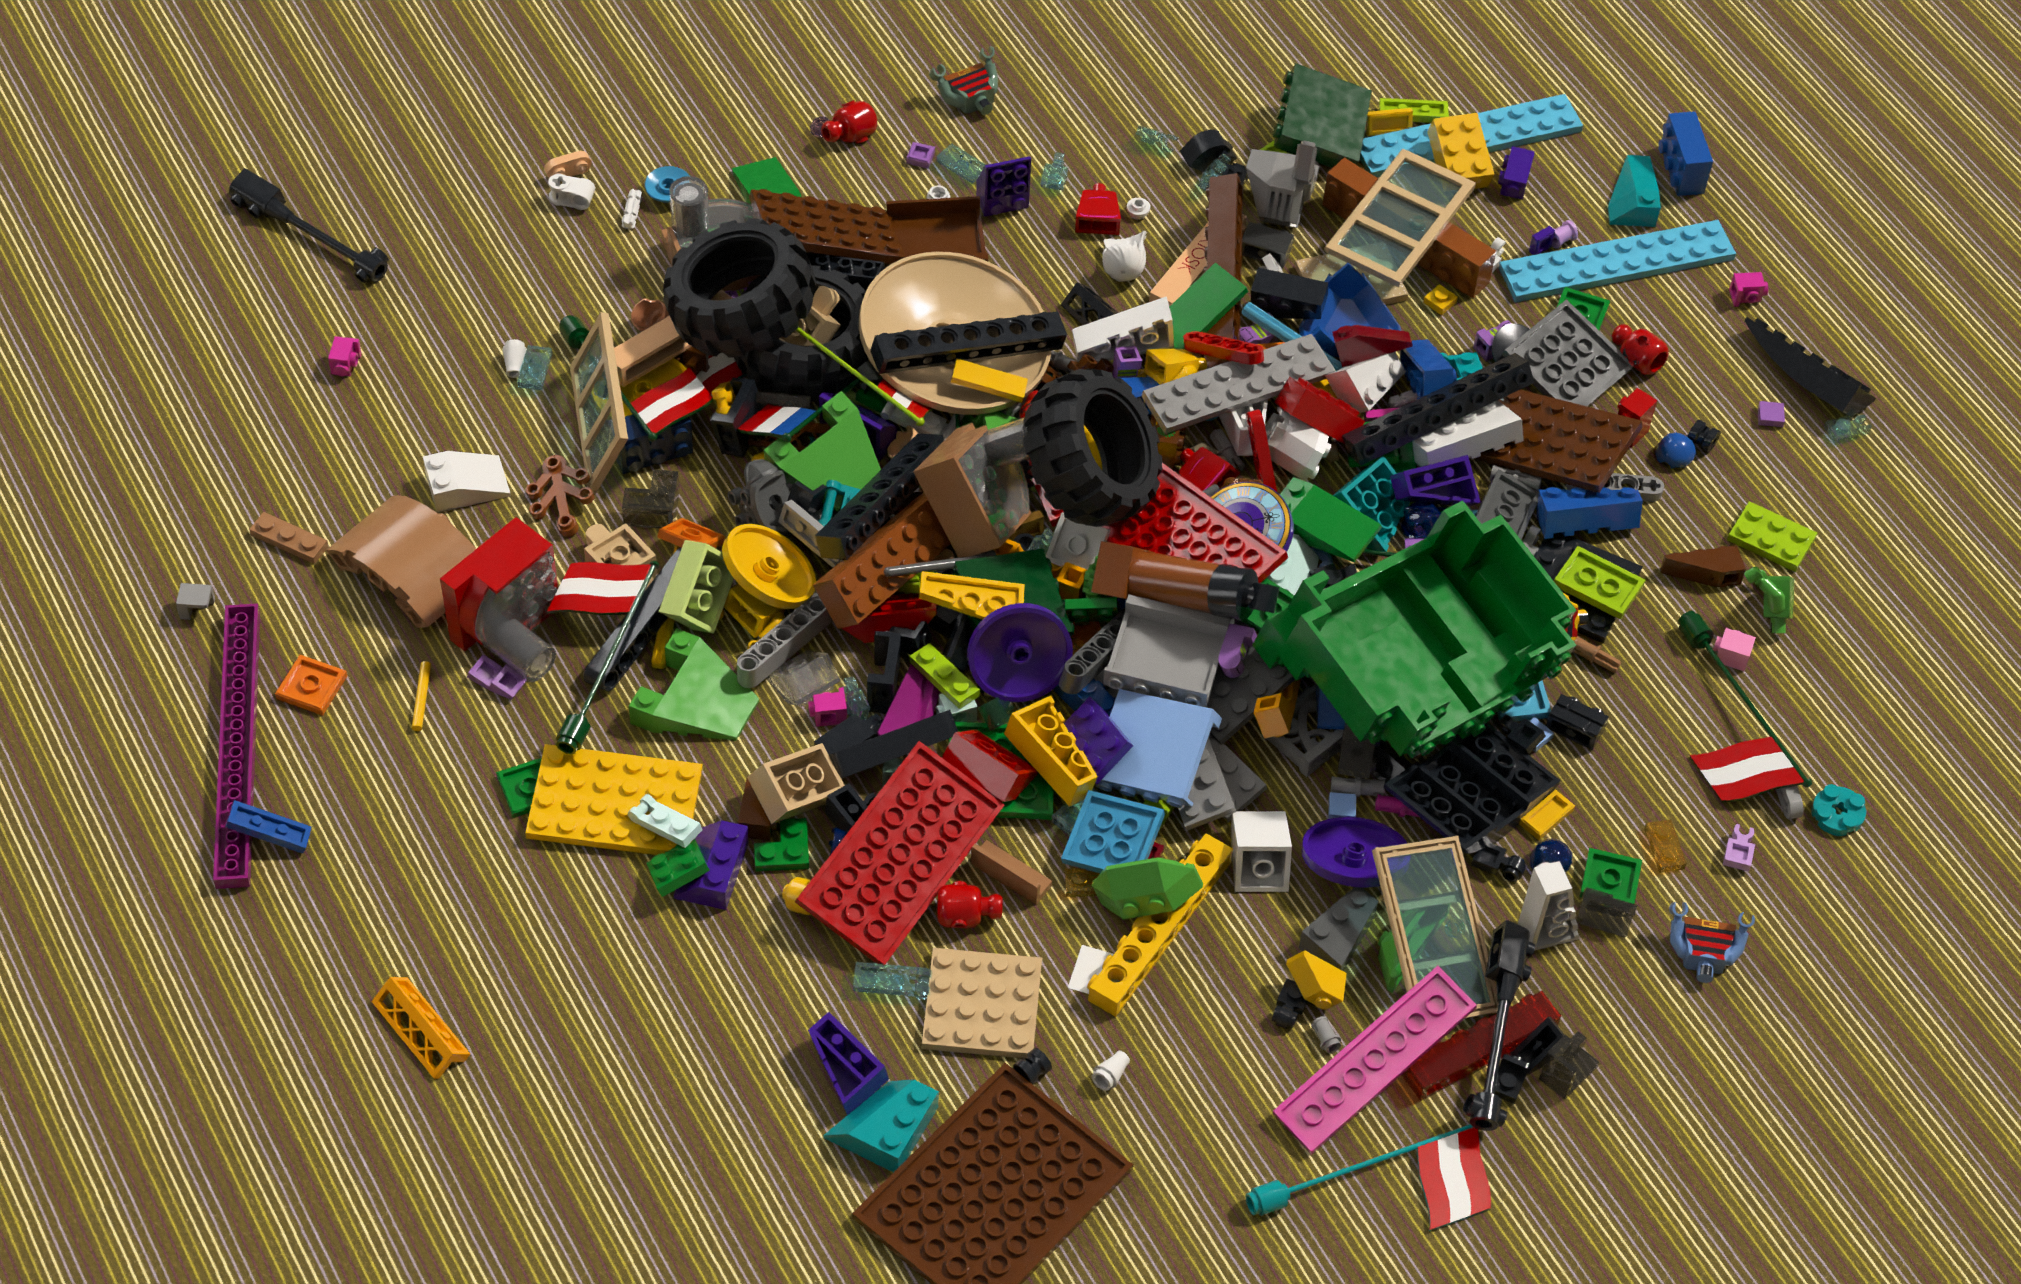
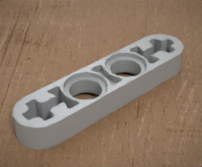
(1616, 480)

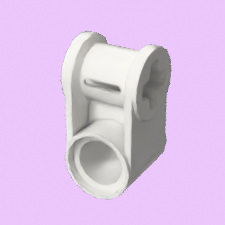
(572, 192)

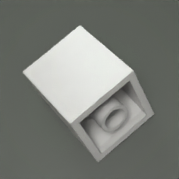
(1261, 851)

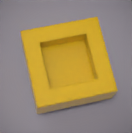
(1440, 299)

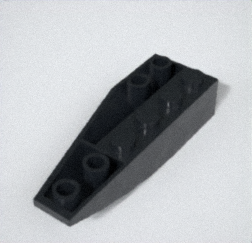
(1826, 383)

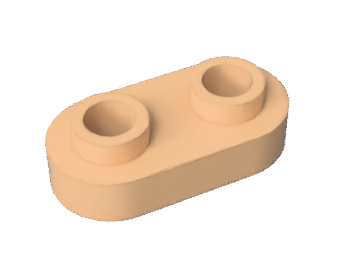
(569, 164)

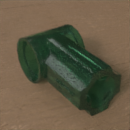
(996, 712)

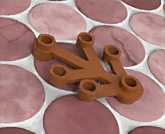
(554, 468)

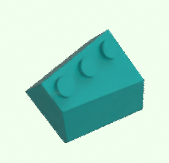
(1374, 496)
(887, 1123)

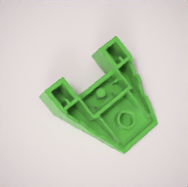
(837, 455)
(700, 698)

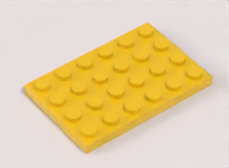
(589, 793)

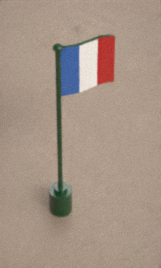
(782, 421)

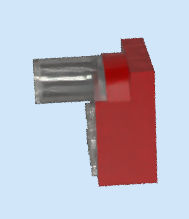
(503, 597)

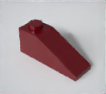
(1364, 342)

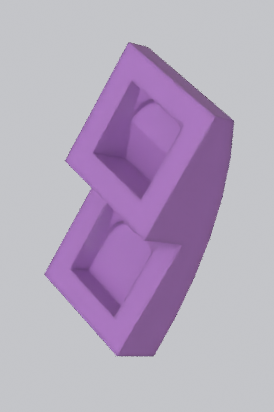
(495, 678)

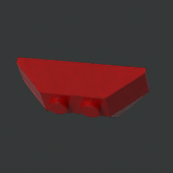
(897, 611)

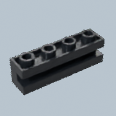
(857, 270)

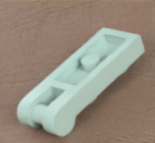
(665, 821)

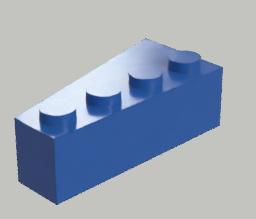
(1426, 368)
(1587, 510)

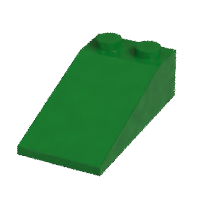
(764, 175)
(1327, 521)

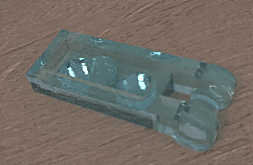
(892, 979)

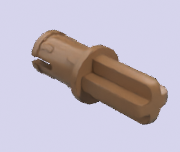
(1596, 655)

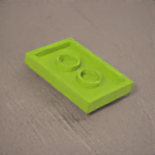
(1772, 536)
(1599, 582)

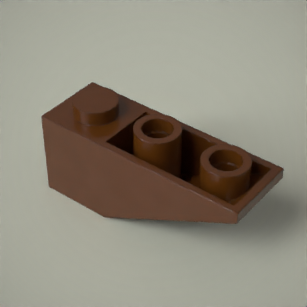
(1710, 567)

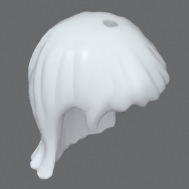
(1125, 257)

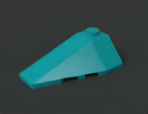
(1635, 194)

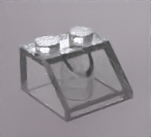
(804, 677)

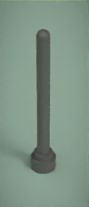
(930, 566)

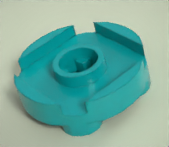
(1843, 798)

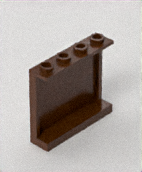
(939, 225)

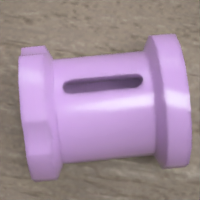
(1566, 232)

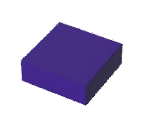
(1542, 240)

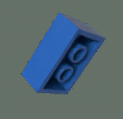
(1685, 153)

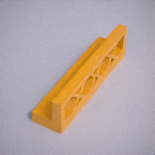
(427, 1020)

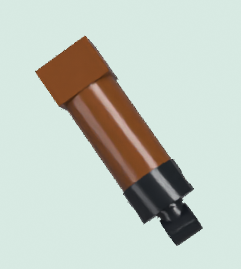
(1181, 582)

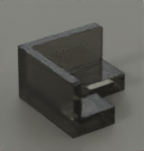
(652, 506)
(1604, 913)
(1567, 1065)

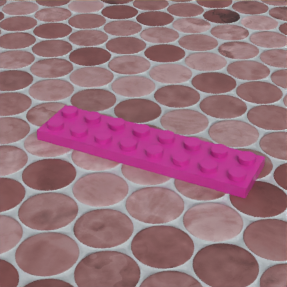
(1374, 1059)

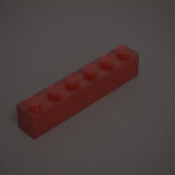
(1470, 1048)

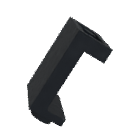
(743, 408)
(883, 688)

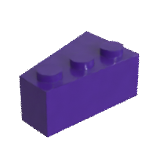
(1438, 483)
(848, 1063)

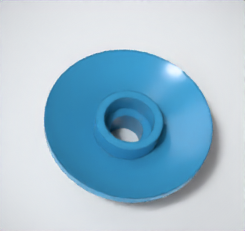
(659, 182)

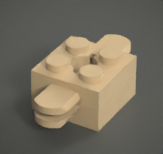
(818, 320)
(617, 547)

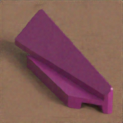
(912, 702)

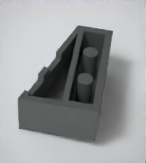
(1340, 928)

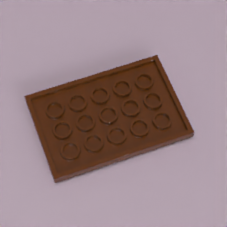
(831, 225)
(1565, 441)

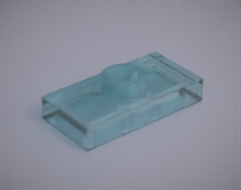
(961, 163)
(534, 367)

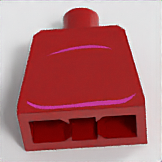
(1098, 212)
(1205, 468)

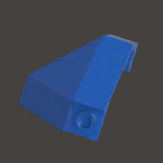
(1348, 303)

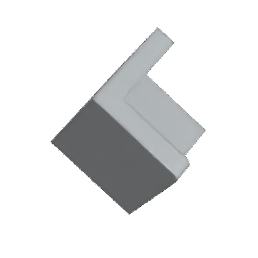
(193, 596)

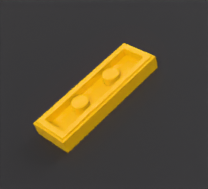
(989, 380)

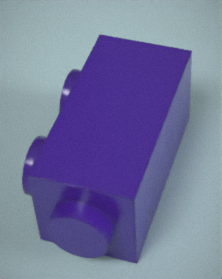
(1517, 172)

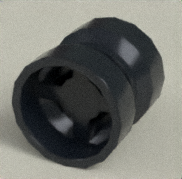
(1704, 435)
(1033, 1066)

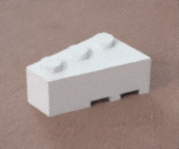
(1366, 381)

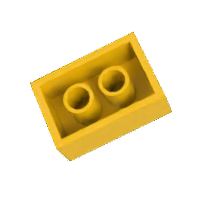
(1461, 147)

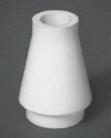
(514, 354)
(1110, 1071)

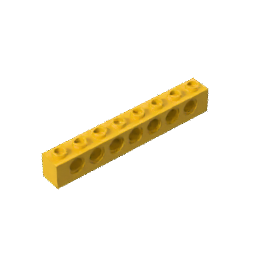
(1114, 996)

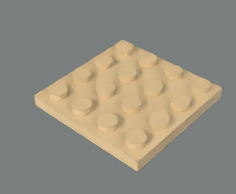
(982, 1003)

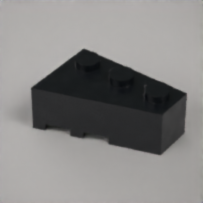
(1289, 295)

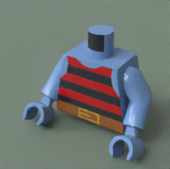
(1707, 943)

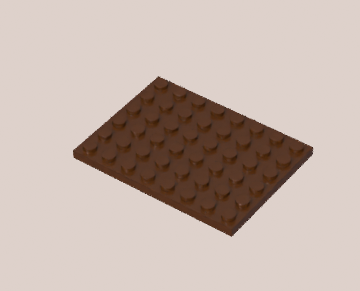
(993, 1187)

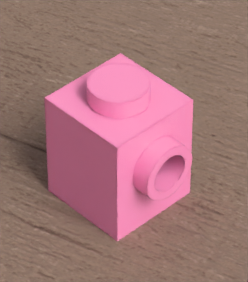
(1734, 648)

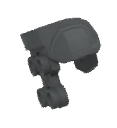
(762, 483)

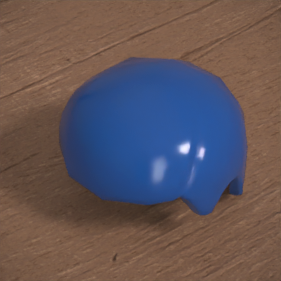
(1675, 450)

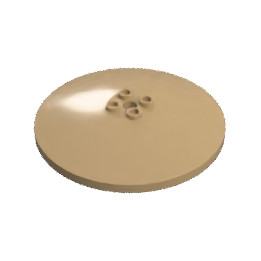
(944, 291)

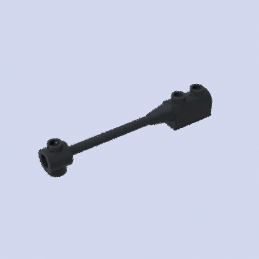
(269, 201)
(1507, 967)

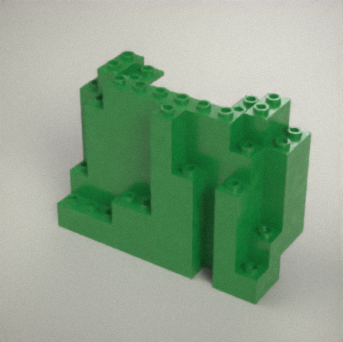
(1428, 634)

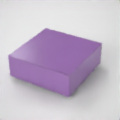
(920, 155)
(1771, 414)

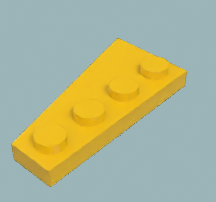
(968, 594)

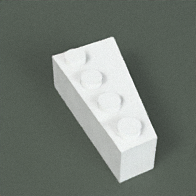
(1142, 326)
(1470, 435)
(1549, 907)

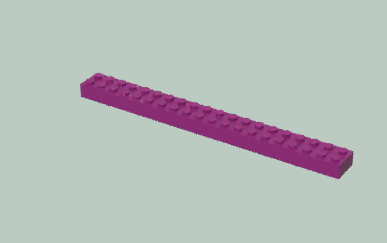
(236, 742)

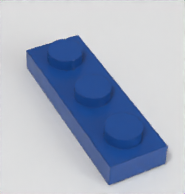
(268, 826)

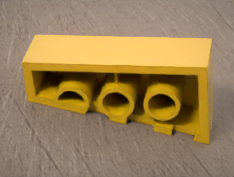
(1049, 747)

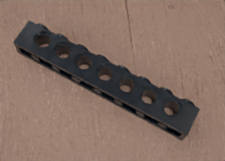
(968, 342)
(1438, 409)
(875, 500)

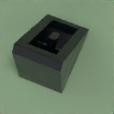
(1537, 1044)

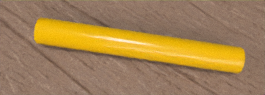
(421, 695)

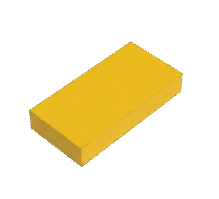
(1388, 121)
(1547, 815)

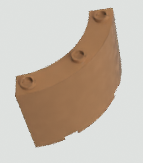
(405, 551)

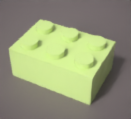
(697, 587)

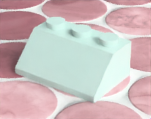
(1296, 567)

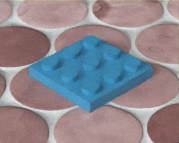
(1111, 832)

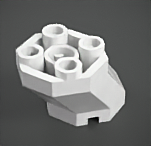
(1296, 444)

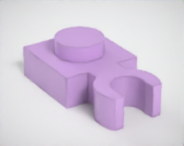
(1739, 850)

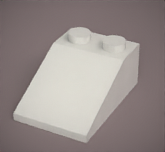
(464, 479)

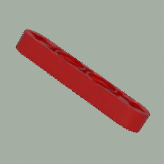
(1223, 348)
(1260, 448)

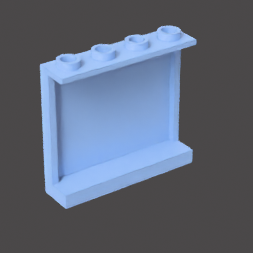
(1165, 750)

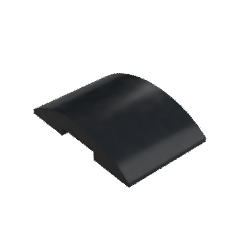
(1474, 788)

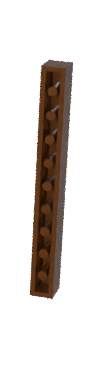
(1225, 246)

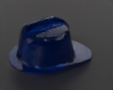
(1420, 519)

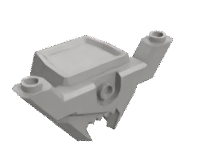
(1282, 183)

